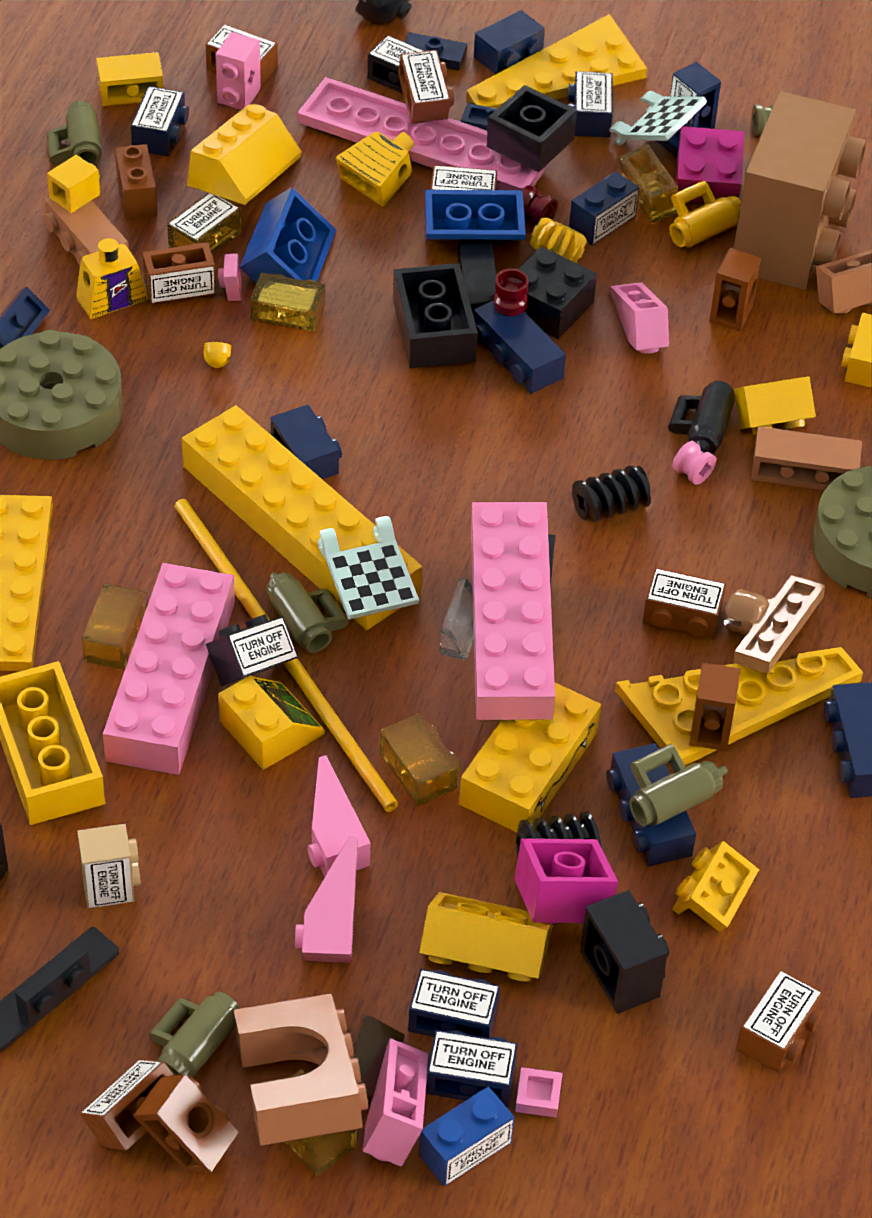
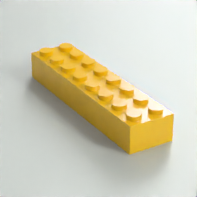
(280, 498)

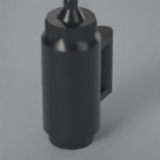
(710, 418)

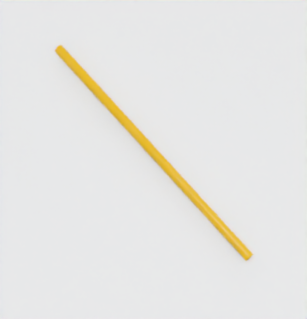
(294, 667)

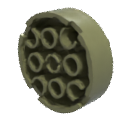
(57, 395)
(845, 530)

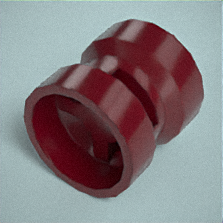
(538, 206)
(511, 298)

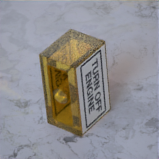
(207, 220)

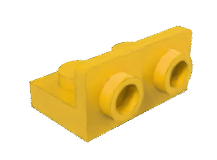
(716, 885)

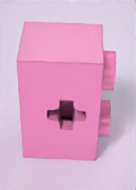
(238, 71)

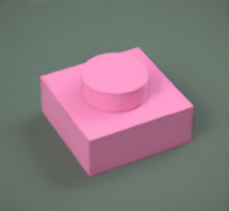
(231, 277)
(538, 1092)

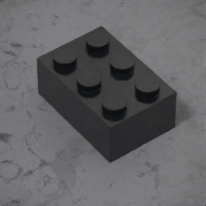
(434, 315)

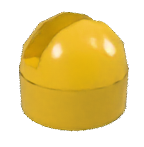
(217, 353)

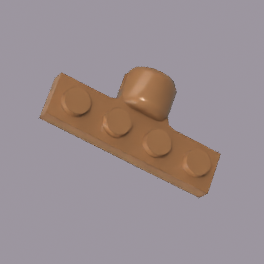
(770, 622)

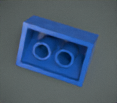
(474, 215)
(288, 239)

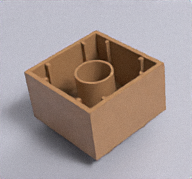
(799, 188)

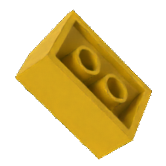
(485, 936)

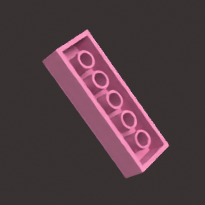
(512, 611)
(168, 669)

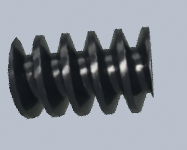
(610, 491)
(570, 828)

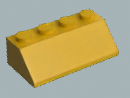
(243, 155)

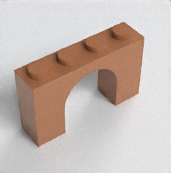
(312, 1103)

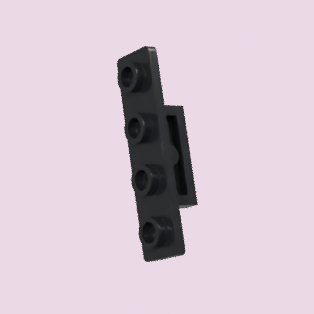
(54, 984)

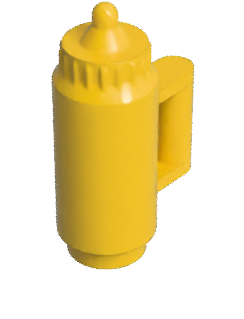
(704, 221)

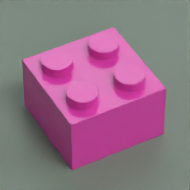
(712, 158)
(562, 878)

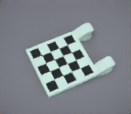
(662, 118)
(369, 576)

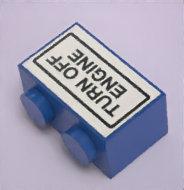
(466, 1136)

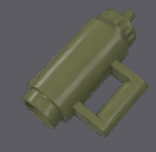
(82, 135)
(301, 613)
(675, 792)
(198, 1036)

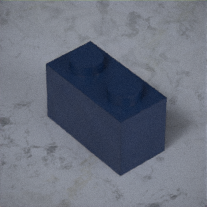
(508, 41)
(308, 440)

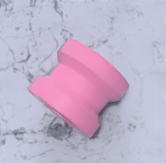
(694, 462)

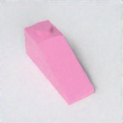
(642, 316)
(334, 822)
(330, 915)
(397, 1104)

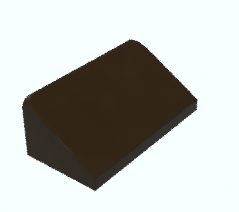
(371, 1050)

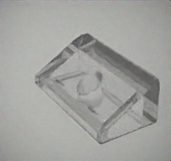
(458, 626)

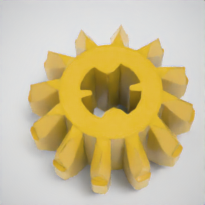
(558, 239)

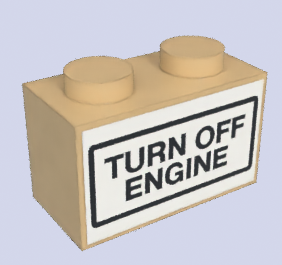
(108, 865)

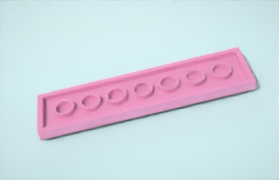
(445, 142)

